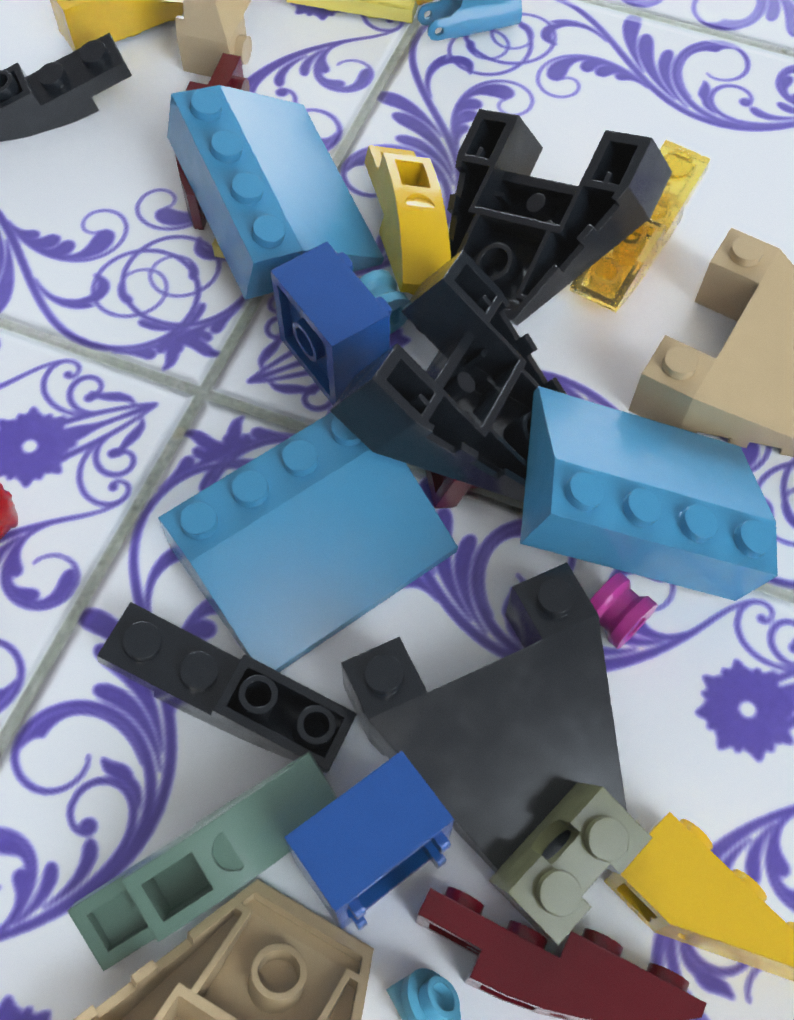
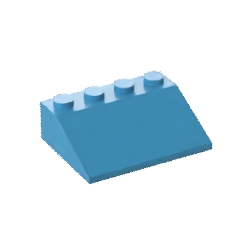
(264, 182)
(645, 498)
(306, 540)

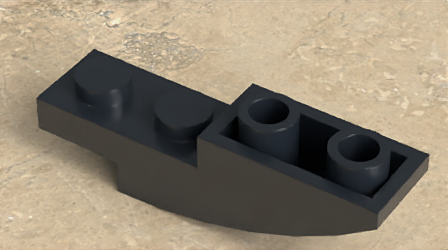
(59, 90)
(226, 690)

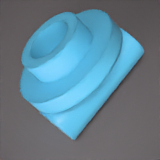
(425, 997)

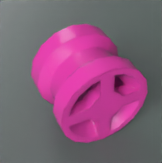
(621, 609)

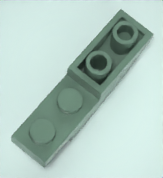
(201, 864)

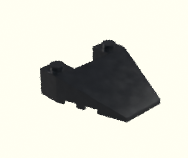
(543, 232)
(473, 401)
(510, 734)

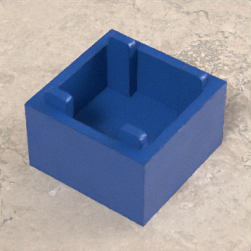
(329, 317)
(371, 840)

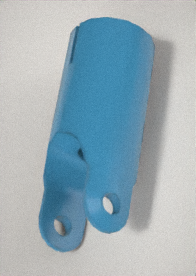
(468, 17)

